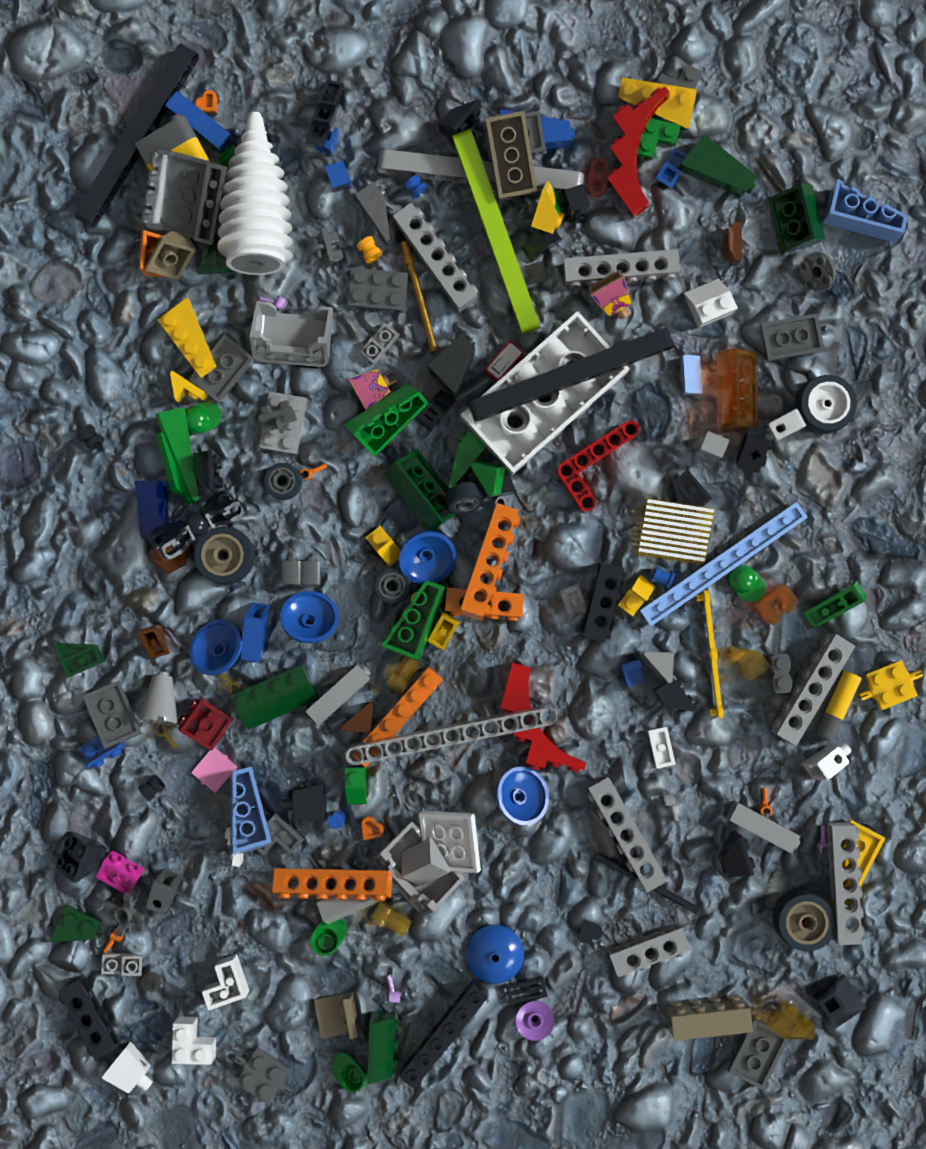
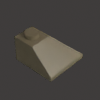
(171, 255)

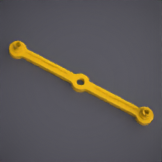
(705, 598)

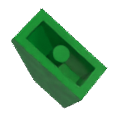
(356, 784)

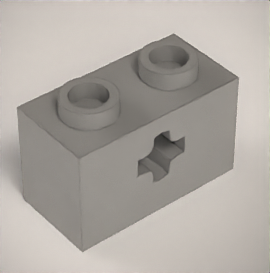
(710, 446)

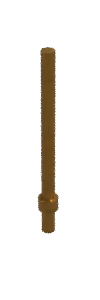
(409, 261)

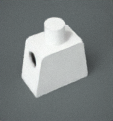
(790, 423)
(827, 762)
(129, 1070)

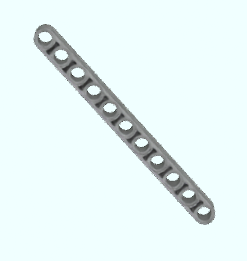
(451, 170)
(441, 732)

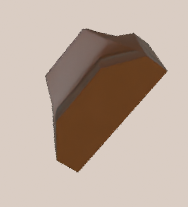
(733, 244)
(169, 565)

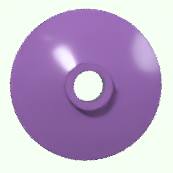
(537, 1029)

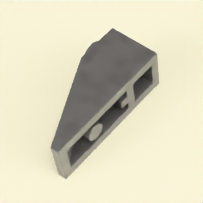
(374, 205)

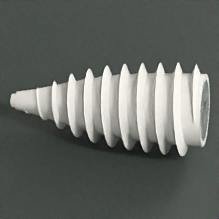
(254, 205)

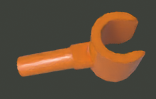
(313, 471)
(765, 803)
(113, 937)

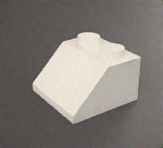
(710, 302)

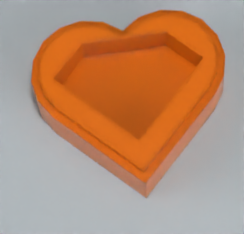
(208, 102)
(371, 828)

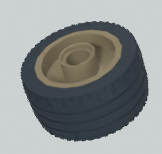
(210, 553)
(815, 929)

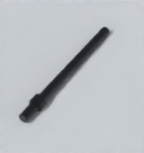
(613, 865)

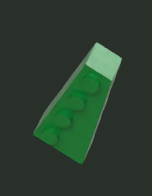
(386, 419)
(416, 622)

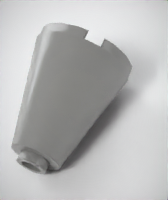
(159, 702)

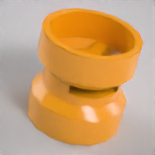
(369, 249)

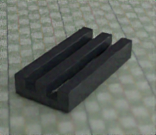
(524, 990)

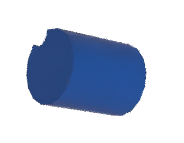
(336, 819)

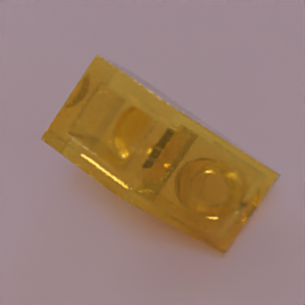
(750, 662)
(790, 1023)

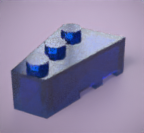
(152, 506)

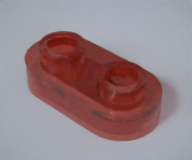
(598, 178)

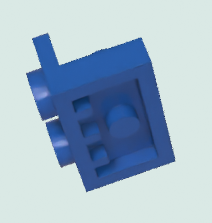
(95, 753)

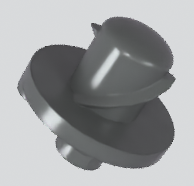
(817, 271)

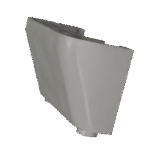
(291, 337)
(422, 898)

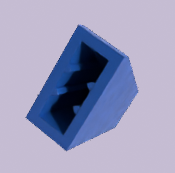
(255, 632)

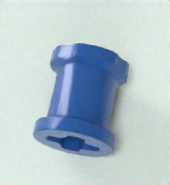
(662, 577)

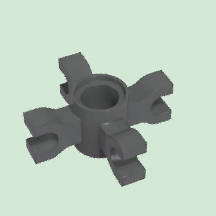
(127, 912)

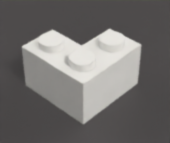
(231, 984)
(188, 1047)

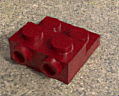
(204, 722)

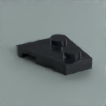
(689, 490)

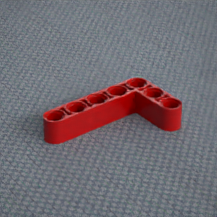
(591, 459)

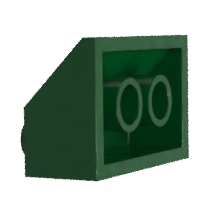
(796, 218)
(382, 1046)

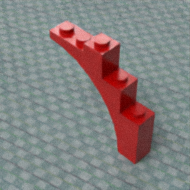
(625, 149)
(540, 748)

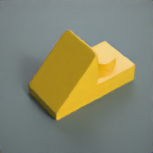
(182, 386)
(384, 546)
(636, 595)
(443, 631)

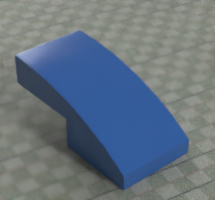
(669, 172)

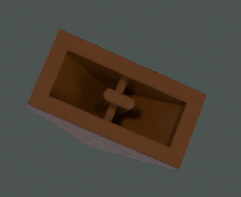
(154, 641)
(361, 721)

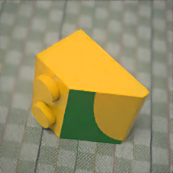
(548, 212)

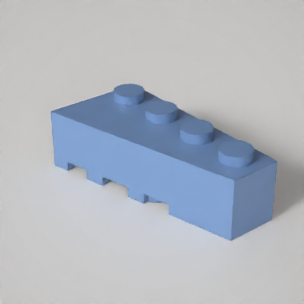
(863, 214)
(247, 816)

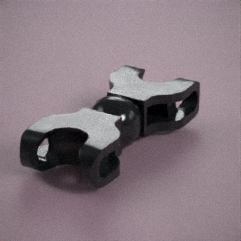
(182, 533)

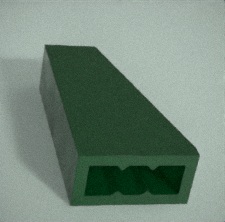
(718, 168)

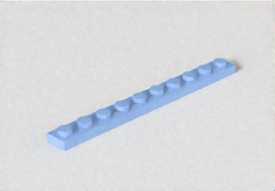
(723, 564)

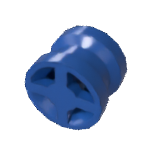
(415, 187)

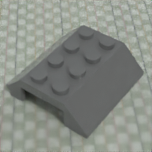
(183, 195)

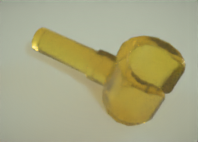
(230, 682)
(166, 735)

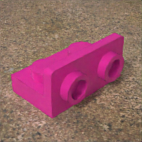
(120, 872)

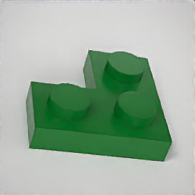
(656, 132)

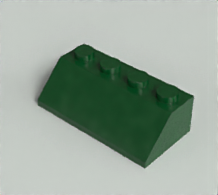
(420, 489)
(274, 697)

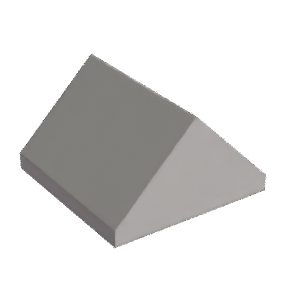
(660, 663)
(423, 863)

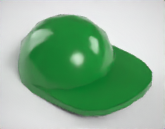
(203, 417)
(747, 583)
(328, 937)
(349, 1072)

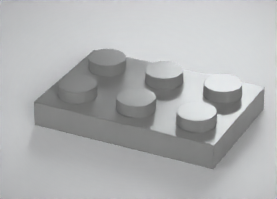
(289, 440)

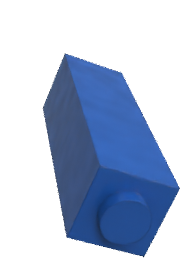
(200, 122)

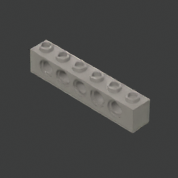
(404, 220)
(667, 258)
(802, 717)
(836, 834)
(645, 881)

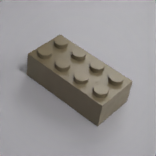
(511, 155)
(708, 1018)

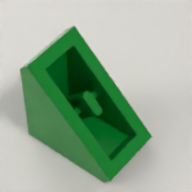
(490, 476)

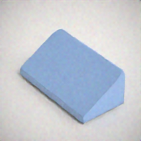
(691, 374)

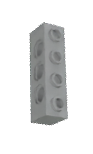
(638, 947)

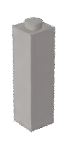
(339, 694)
(763, 827)
(333, 909)

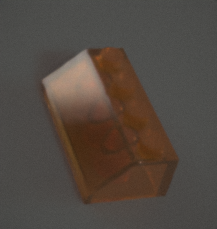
(736, 389)

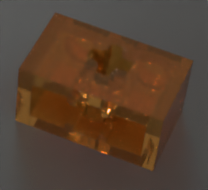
(780, 594)

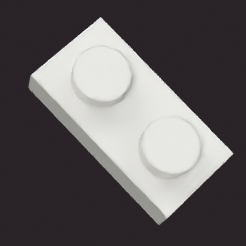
(661, 747)

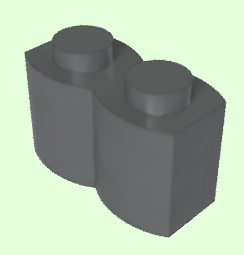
(301, 572)
(779, 678)

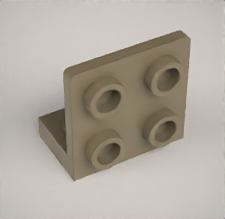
(337, 1015)

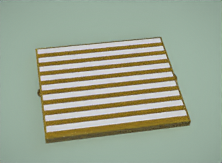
(675, 531)

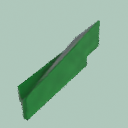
(177, 453)

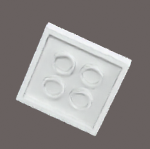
(454, 837)

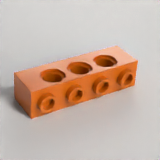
(514, 600)

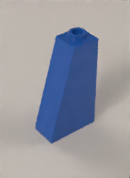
(556, 131)

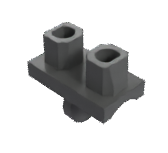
(323, 247)
(278, 418)

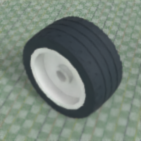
(840, 402)

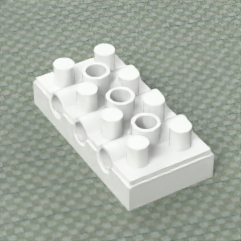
(546, 420)

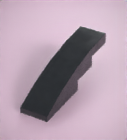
(325, 113)

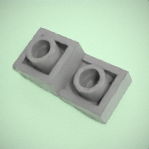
(379, 343)
(122, 963)

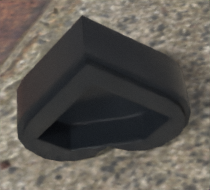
(589, 931)

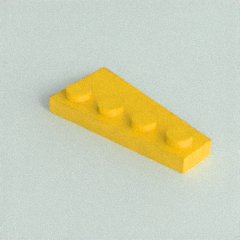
(675, 109)
(186, 333)
(869, 846)

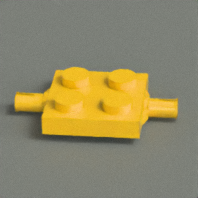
(890, 685)

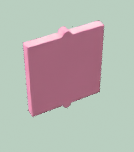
(214, 769)

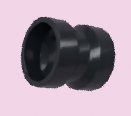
(91, 437)
(151, 787)

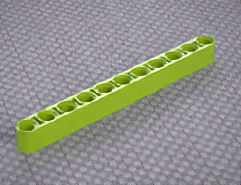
(496, 231)

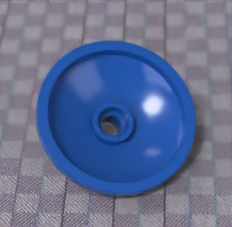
(431, 566)
(312, 608)
(209, 643)
(531, 794)
(492, 941)

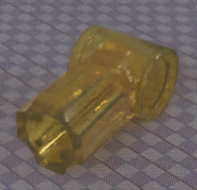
(401, 677)
(386, 916)

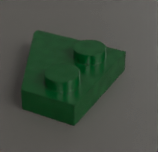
(213, 260)
(78, 657)
(75, 926)

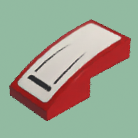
(503, 361)

